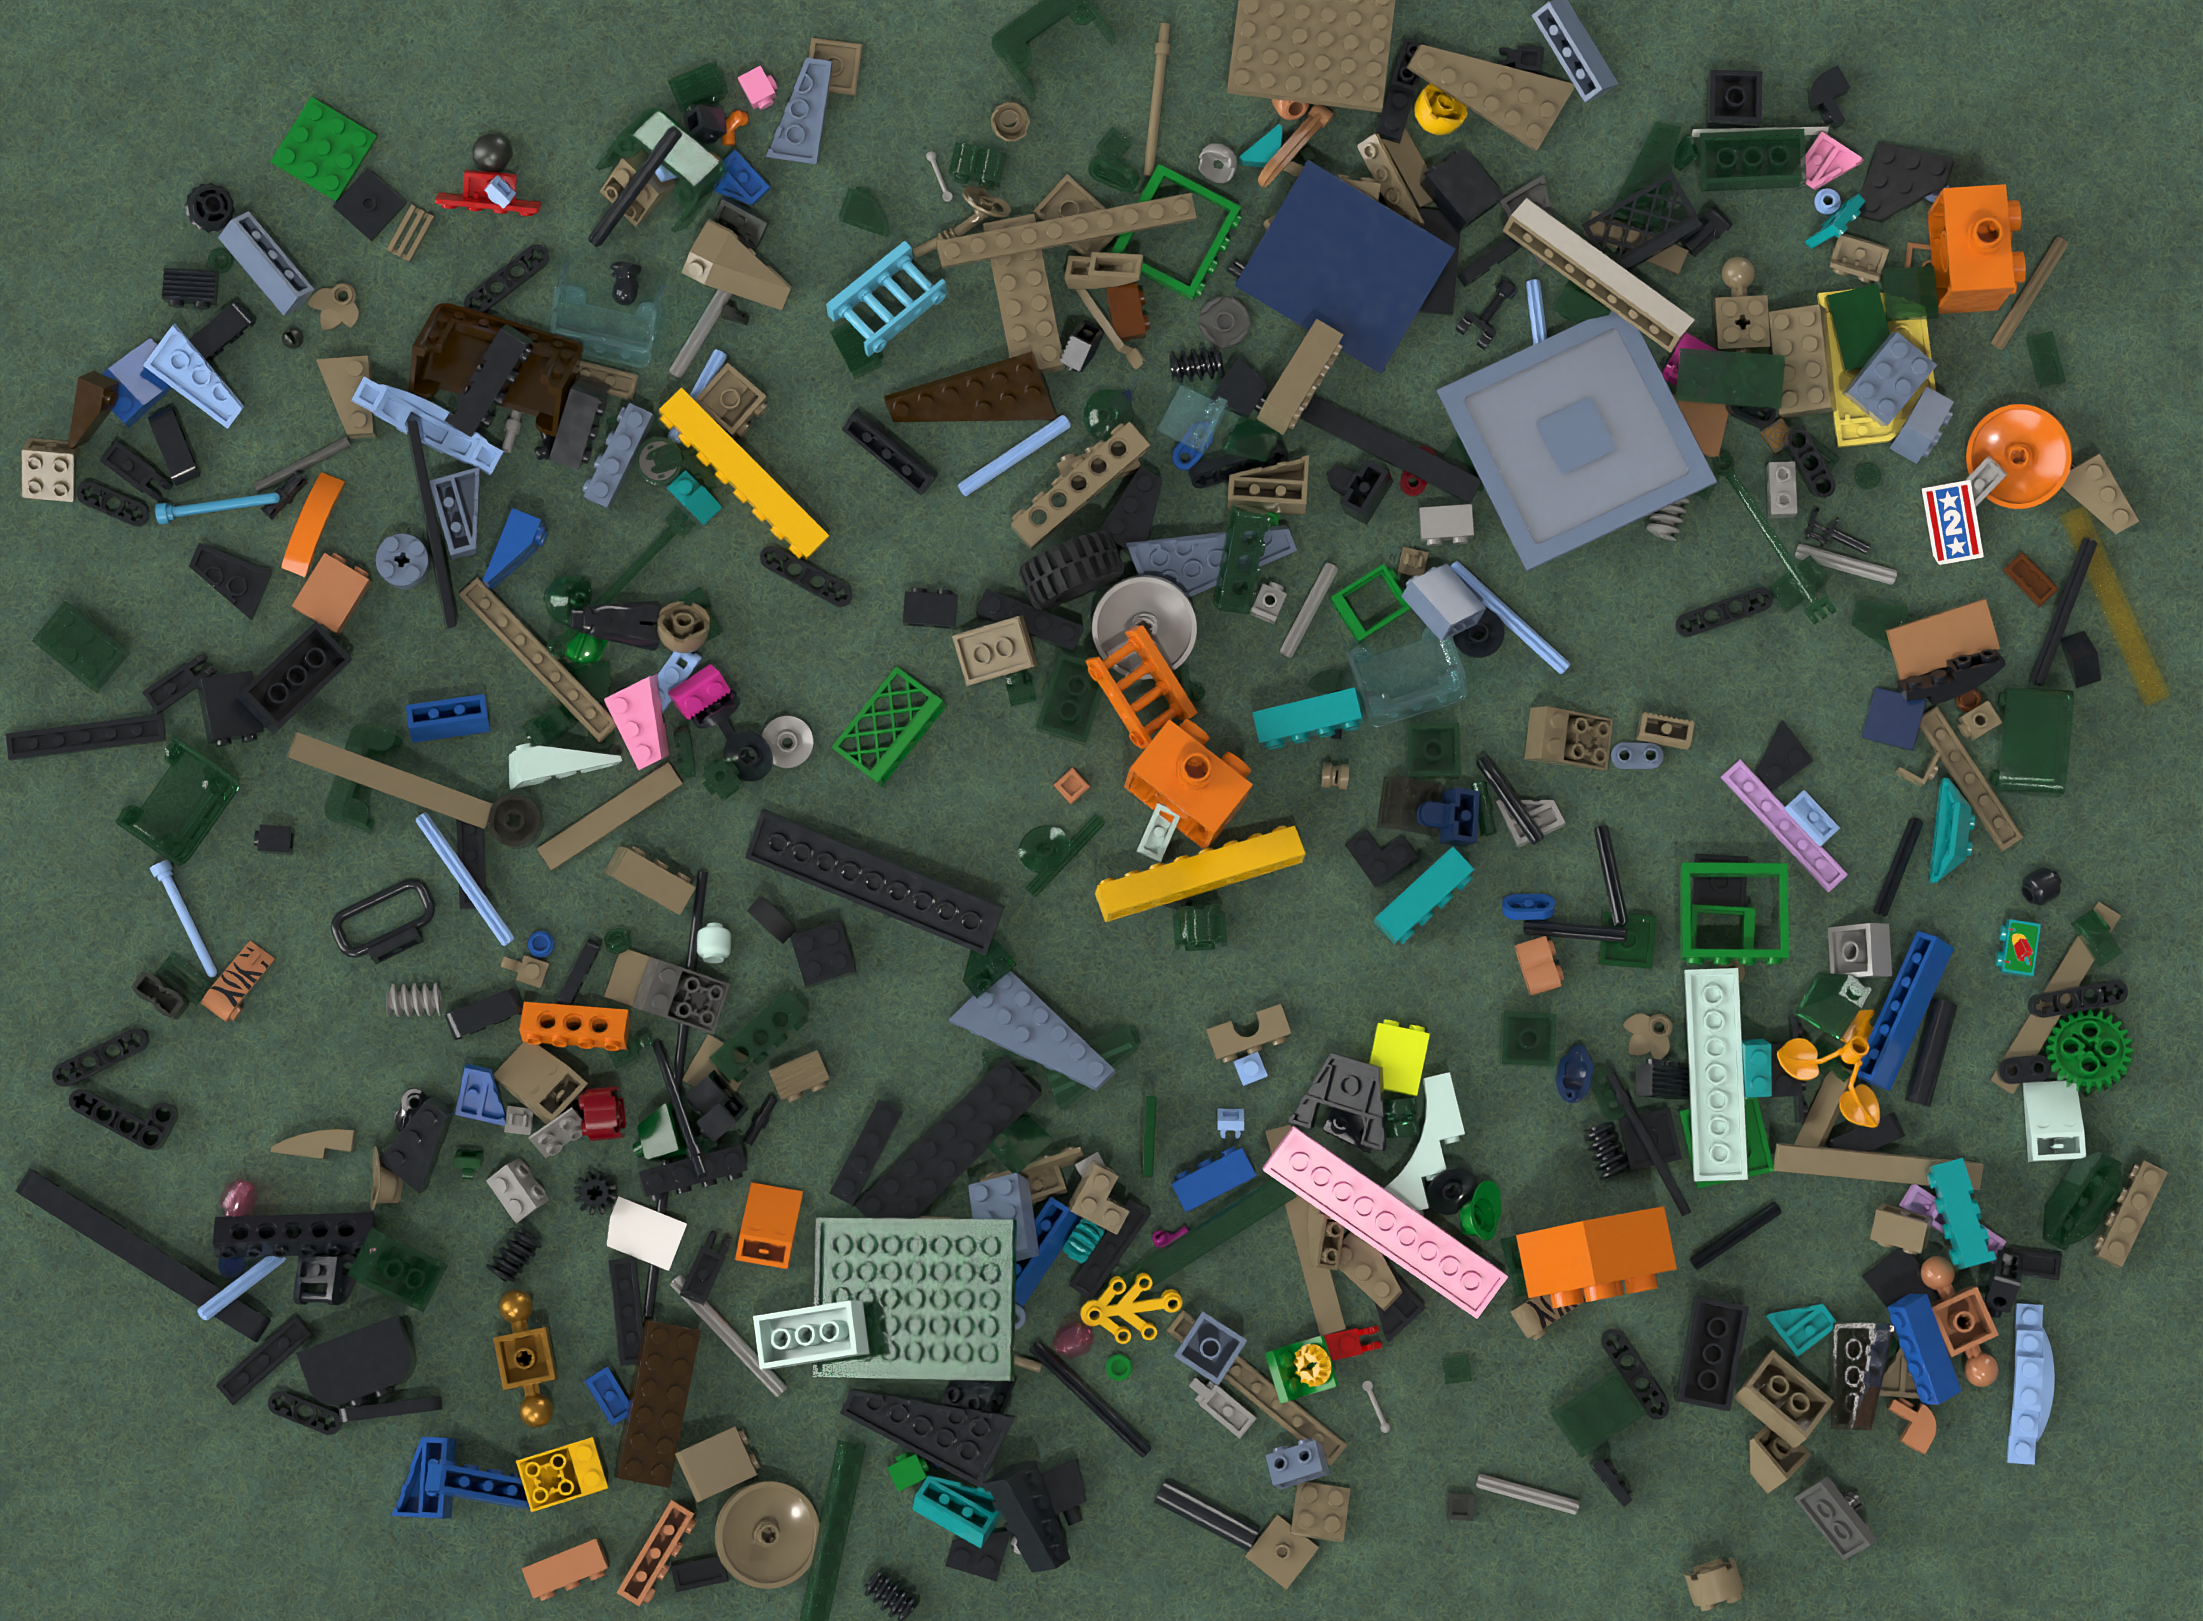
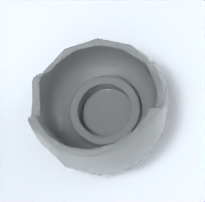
(1217, 152)

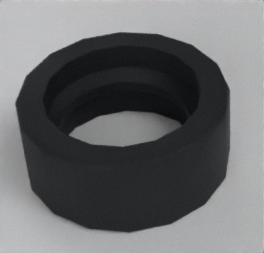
(771, 919)

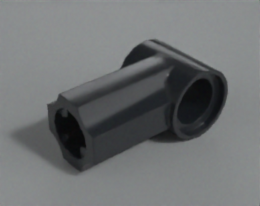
(1714, 225)

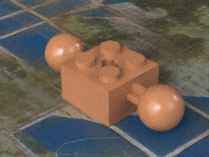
(1976, 1328)

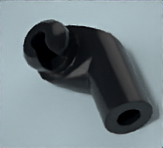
(545, 451)

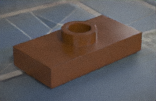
(2030, 579)

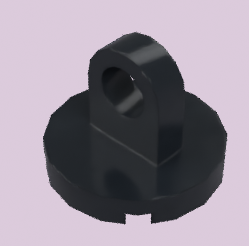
(718, 714)

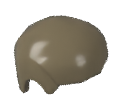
(1007, 114)

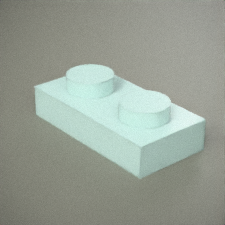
(1157, 834)

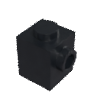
(705, 123)
(274, 839)

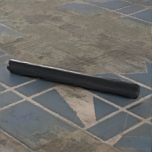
(635, 186)
(2063, 611)
(1090, 1399)

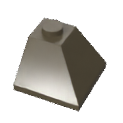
(1774, 1459)

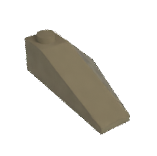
(728, 265)

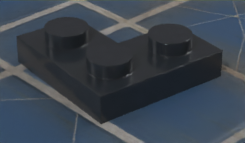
(1380, 864)
(1606, 1473)

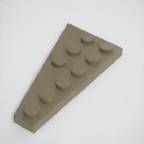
(1507, 97)

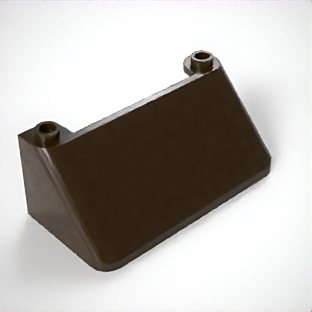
(457, 340)

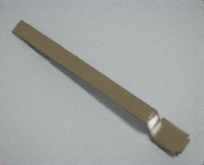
(1133, 355)

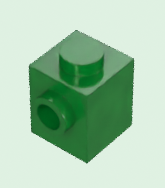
(908, 1470)

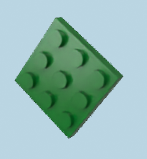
(324, 149)
(1757, 1148)

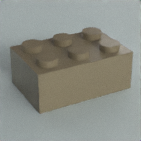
(1783, 1399)

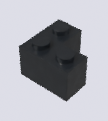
(717, 1104)

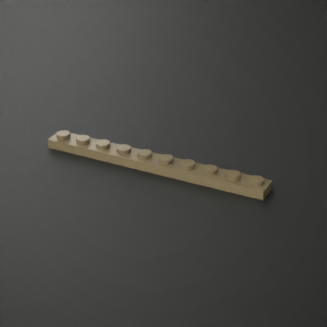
(1066, 230)

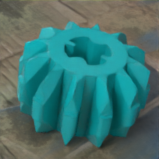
(1083, 1240)

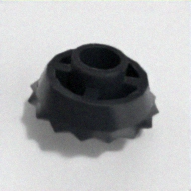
(204, 212)

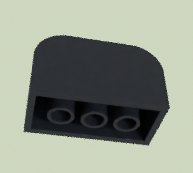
(360, 1363)

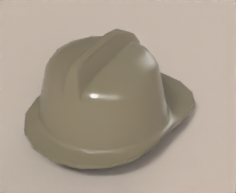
(386, 1184)

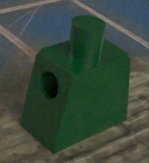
(660, 1136)

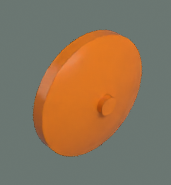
(2028, 447)

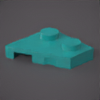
(1836, 223)
(1802, 1326)

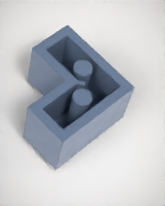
(1922, 426)

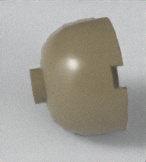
(683, 627)

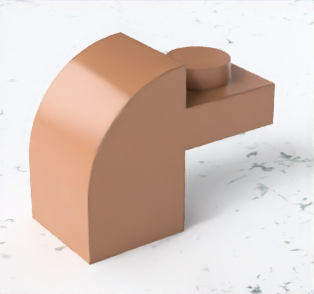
(1921, 1425)

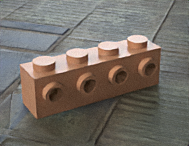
(656, 1552)

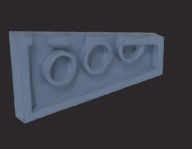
(802, 125)

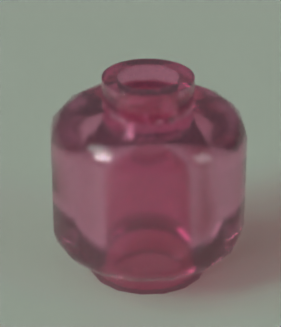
(238, 1198)
(1073, 1340)

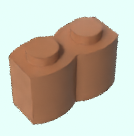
(1538, 965)

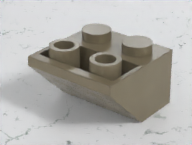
(649, 197)

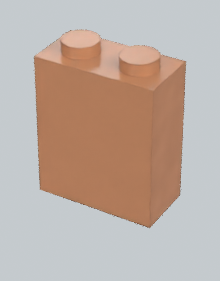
(332, 593)

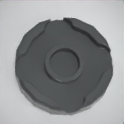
(1221, 330)

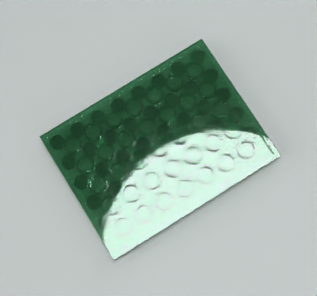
(930, 1294)

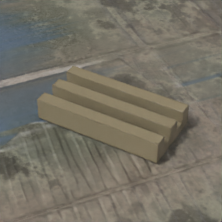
(420, 214)

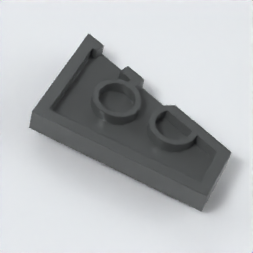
(1536, 193)

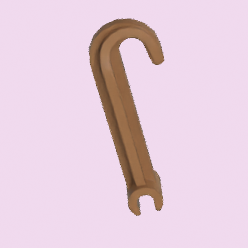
(1317, 117)

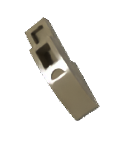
(1324, 1239)

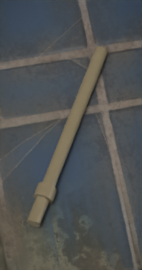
(1162, 50)

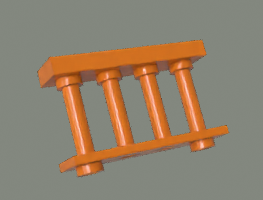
(1165, 685)

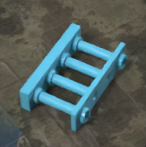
(881, 275)

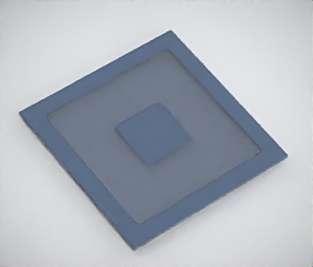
(1576, 437)

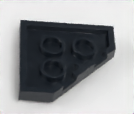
(1901, 179)

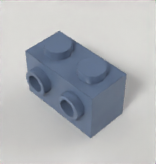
(1297, 1464)

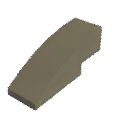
(1102, 270)
(317, 1143)

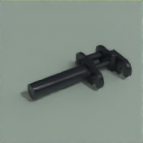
(1835, 534)

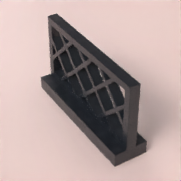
(1660, 241)

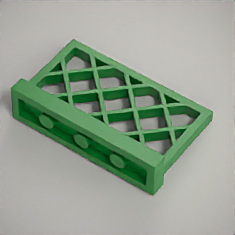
(909, 735)

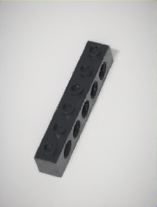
(285, 1227)

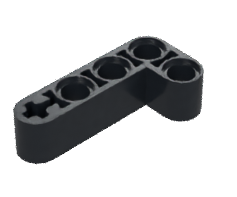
(120, 1115)

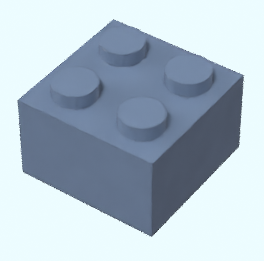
(1210, 1348)

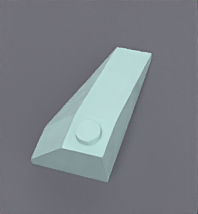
(538, 763)

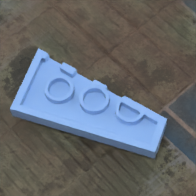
(187, 372)

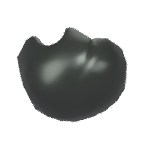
(492, 152)

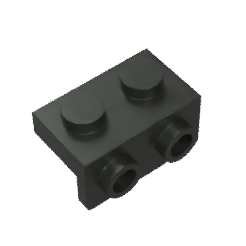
(742, 221)

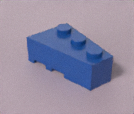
(414, 1499)

